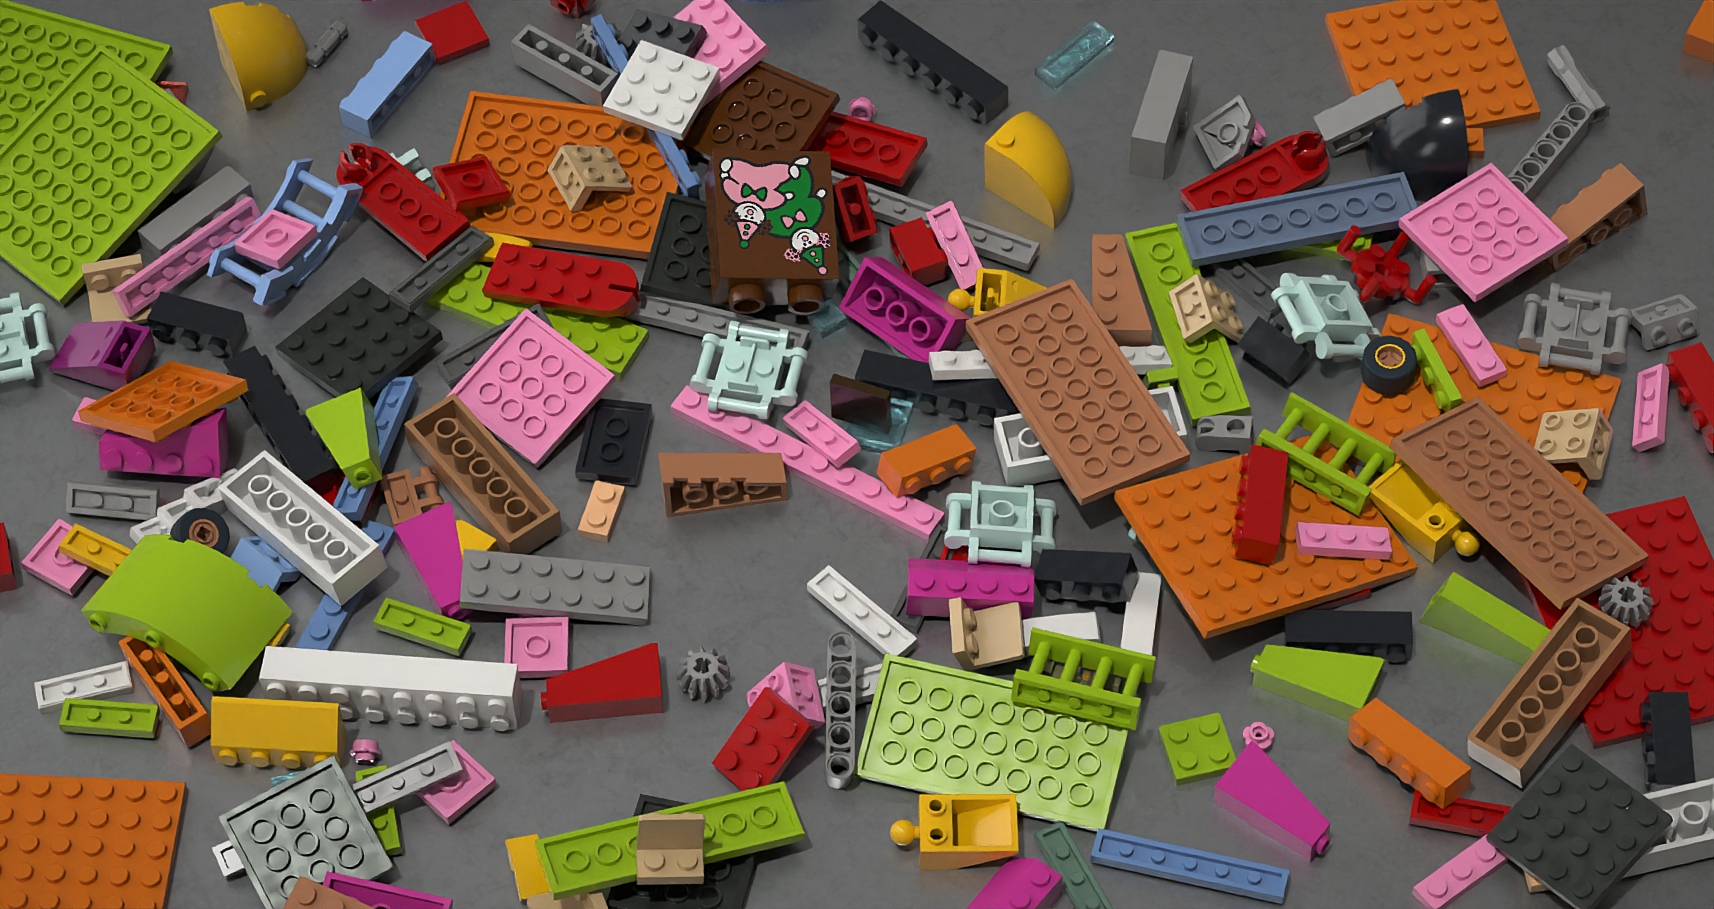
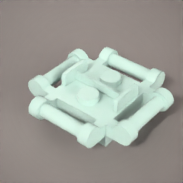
(1325, 313)
(16, 354)
(749, 370)
(1000, 520)

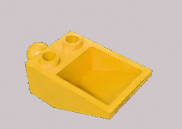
(993, 290)
(1422, 514)
(971, 829)

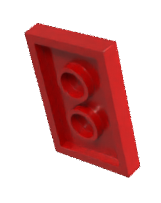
(763, 742)

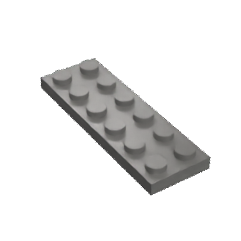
(554, 587)

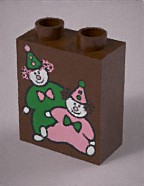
(771, 229)

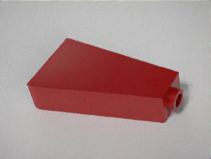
(608, 688)

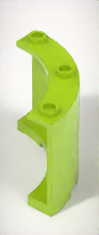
(190, 607)

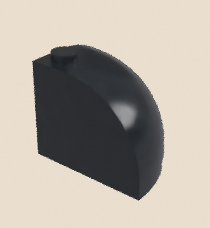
(1424, 144)

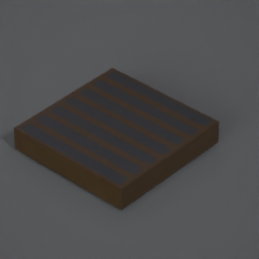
(860, 404)

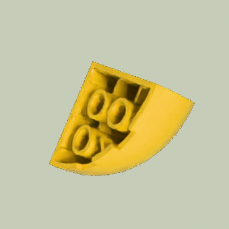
(259, 51)
(1029, 168)

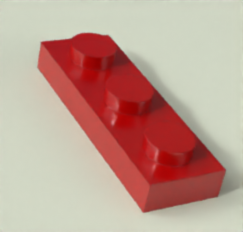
(1460, 816)

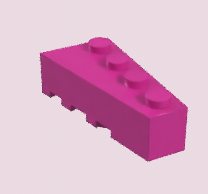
(187, 452)

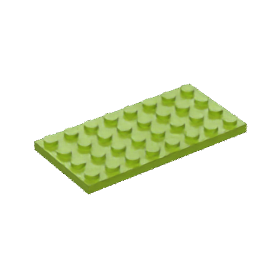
(964, 735)

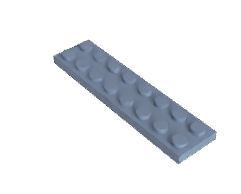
(1295, 219)

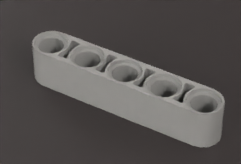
(1551, 149)
(840, 723)

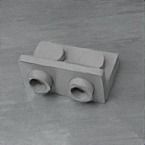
(1666, 321)

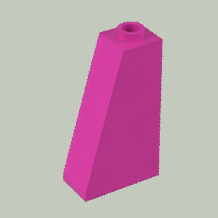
(435, 557)
(1272, 804)

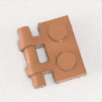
(401, 494)

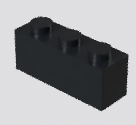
(197, 324)
(1086, 575)
(1667, 740)

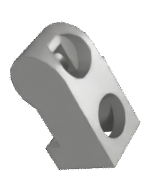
(1225, 433)

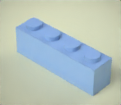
(386, 84)

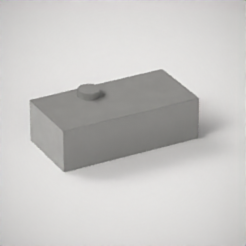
(1161, 114)

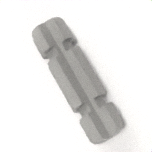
(326, 43)

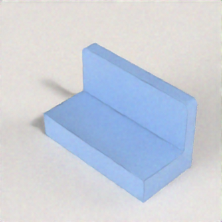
(264, 562)

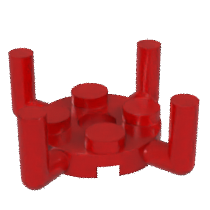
(1380, 271)

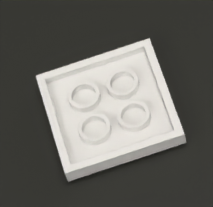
(661, 90)

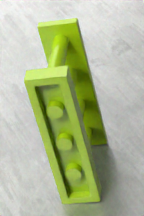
(1315, 473)
(1079, 699)

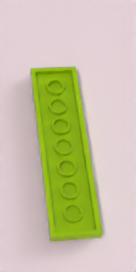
(605, 339)
(1204, 367)
(607, 852)

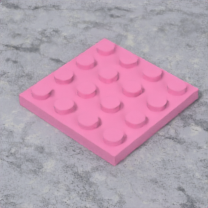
(727, 44)
(1483, 232)
(533, 387)

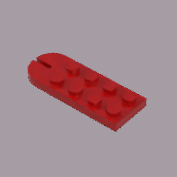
(869, 148)
(1272, 171)
(401, 200)
(562, 281)

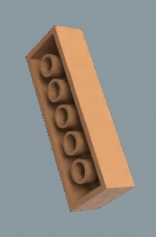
(483, 476)
(1549, 692)

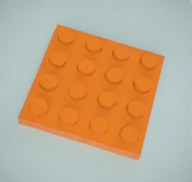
(163, 401)

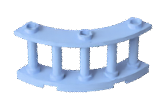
(272, 285)

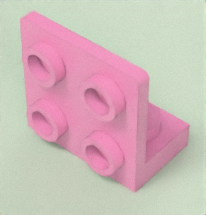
(797, 687)

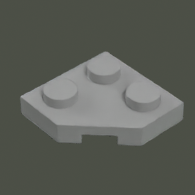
(1226, 132)

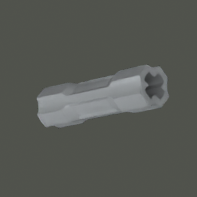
(1569, 71)

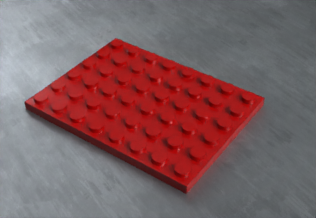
(1676, 642)

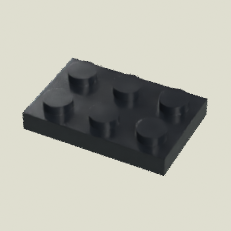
(662, 31)
(614, 441)

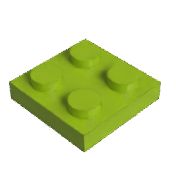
(1197, 748)

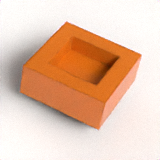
(1475, 142)

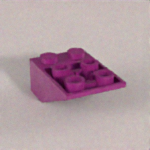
(105, 353)

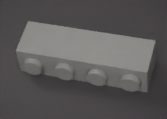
(563, 66)
(194, 211)

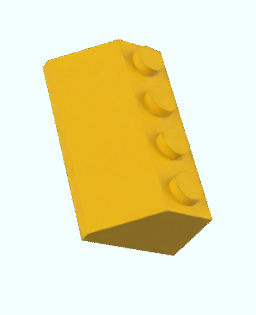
(276, 732)

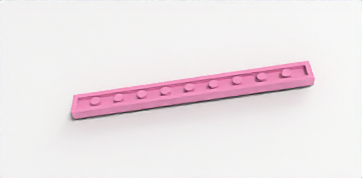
(809, 464)

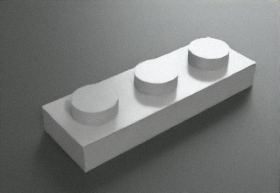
(112, 500)

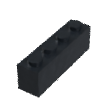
(1351, 632)

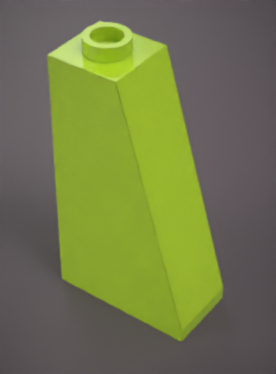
(350, 435)
(1483, 620)
(1318, 679)

